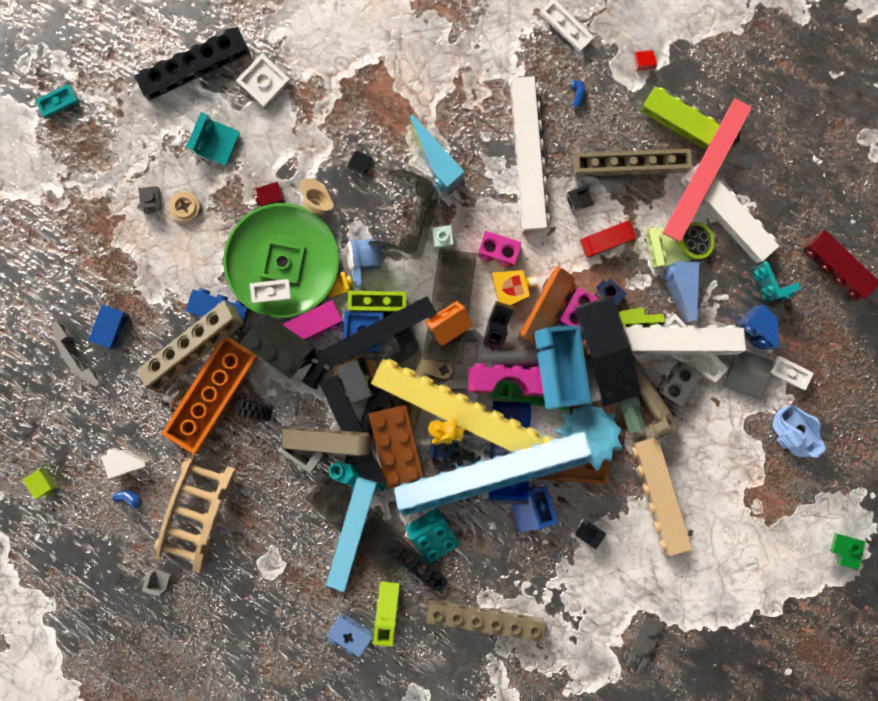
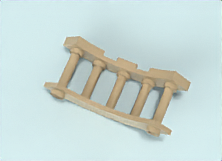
(207, 520)

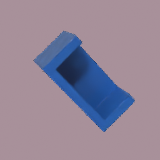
(108, 327)

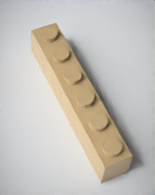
(661, 496)

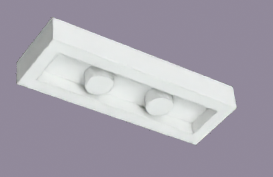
(566, 25)

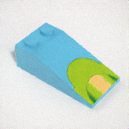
(442, 166)

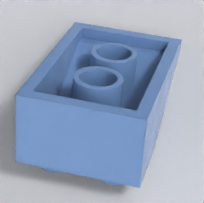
(683, 286)

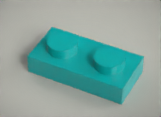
(56, 101)

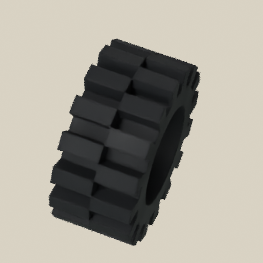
(254, 410)

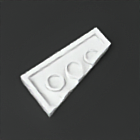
(708, 365)

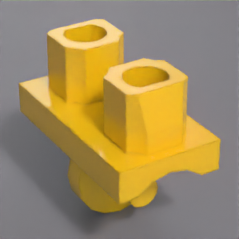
(445, 431)

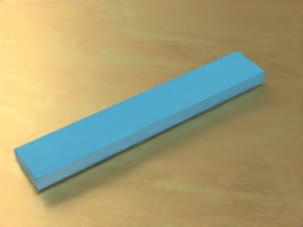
(351, 534)

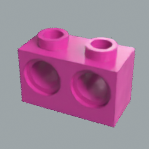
(500, 243)
(574, 302)

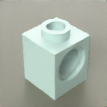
(442, 237)

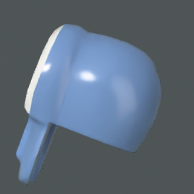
(363, 257)

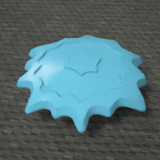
(598, 428)

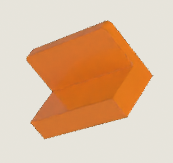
(449, 323)

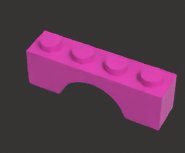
(483, 378)

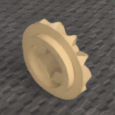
(176, 203)

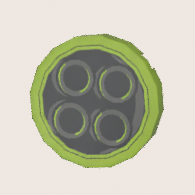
(697, 241)

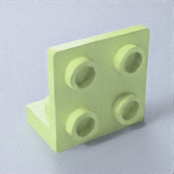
(663, 249)

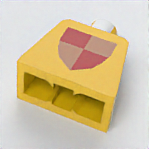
(512, 286)

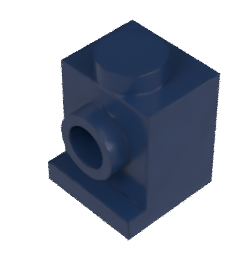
(437, 453)

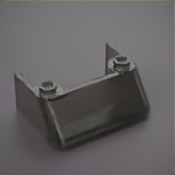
(413, 244)

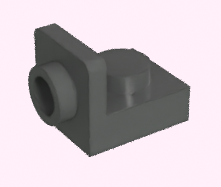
(149, 199)

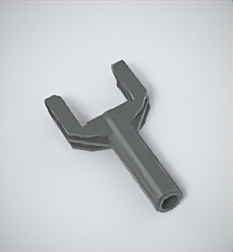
(490, 356)

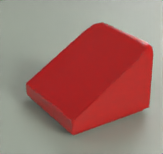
(645, 60)

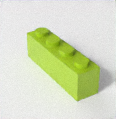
(679, 117)

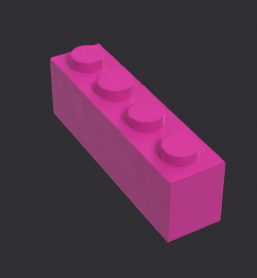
(316, 321)

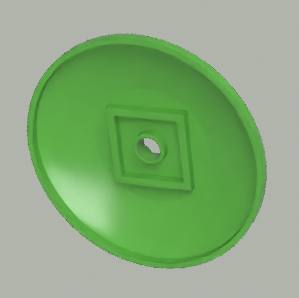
(275, 233)

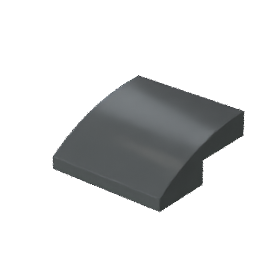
(749, 374)

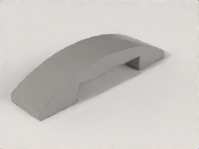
(62, 337)

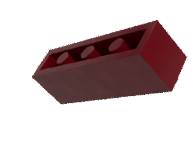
(841, 265)

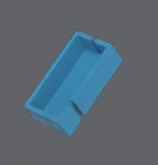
(562, 366)

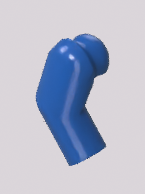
(580, 92)
(129, 496)

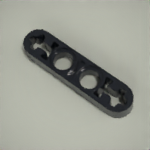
(415, 564)

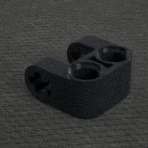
(402, 341)

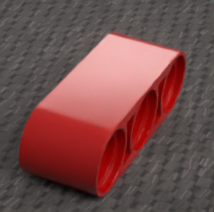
(608, 238)

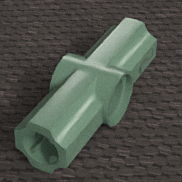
(631, 414)

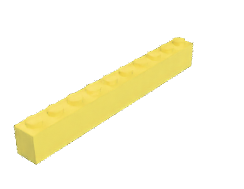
(448, 405)

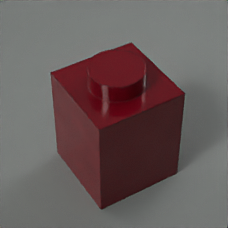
(269, 194)

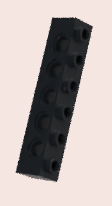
(203, 65)

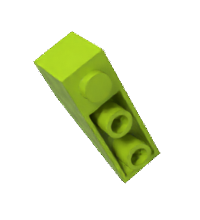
(386, 614)

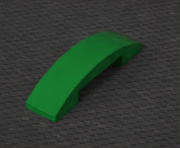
(512, 392)

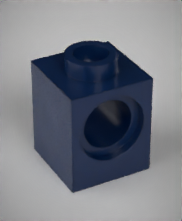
(619, 293)

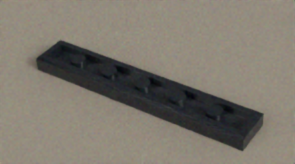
(379, 331)
(348, 421)

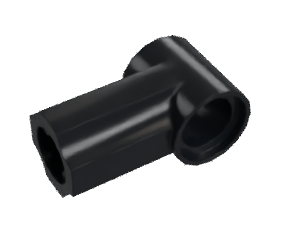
(318, 370)

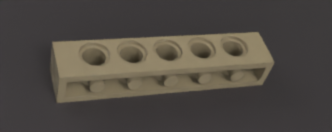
(632, 162)
(190, 346)
(485, 620)

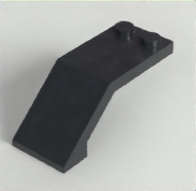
(609, 350)

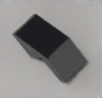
(497, 325)

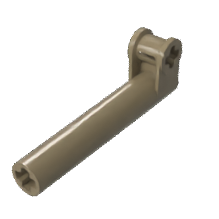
(427, 368)
(664, 420)

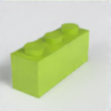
(376, 301)

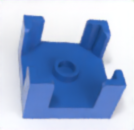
(356, 321)

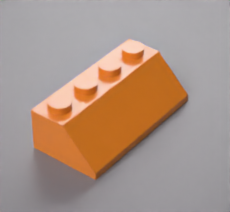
(548, 304)

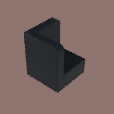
(579, 198)
(590, 534)

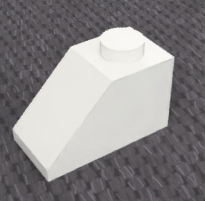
(121, 462)

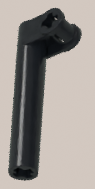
(376, 402)

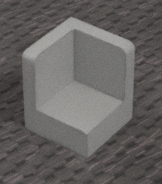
(156, 582)

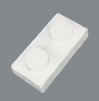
(270, 291)
(791, 373)

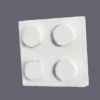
(263, 80)

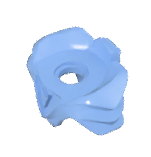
(801, 445)

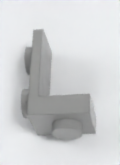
(316, 460)

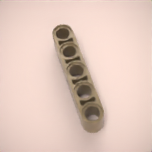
(325, 440)

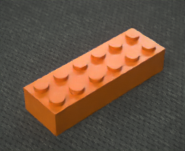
(210, 395)

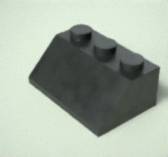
(277, 346)

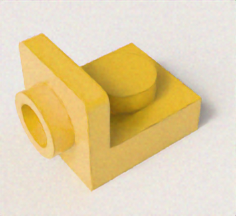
(341, 285)

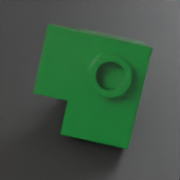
(848, 550)

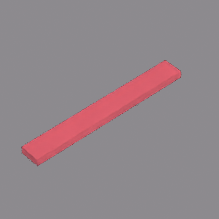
(706, 170)

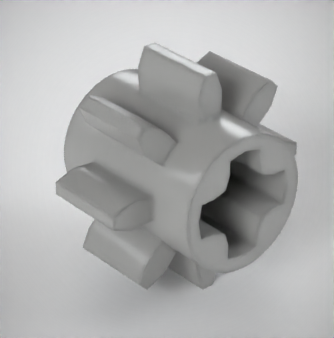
(171, 398)

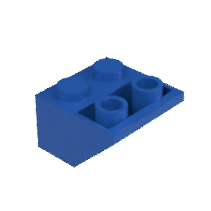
(761, 327)
(537, 513)

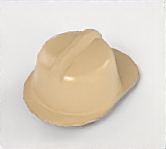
(315, 197)

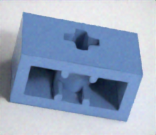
(344, 626)

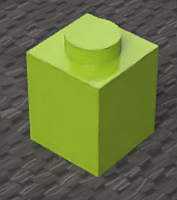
(40, 484)

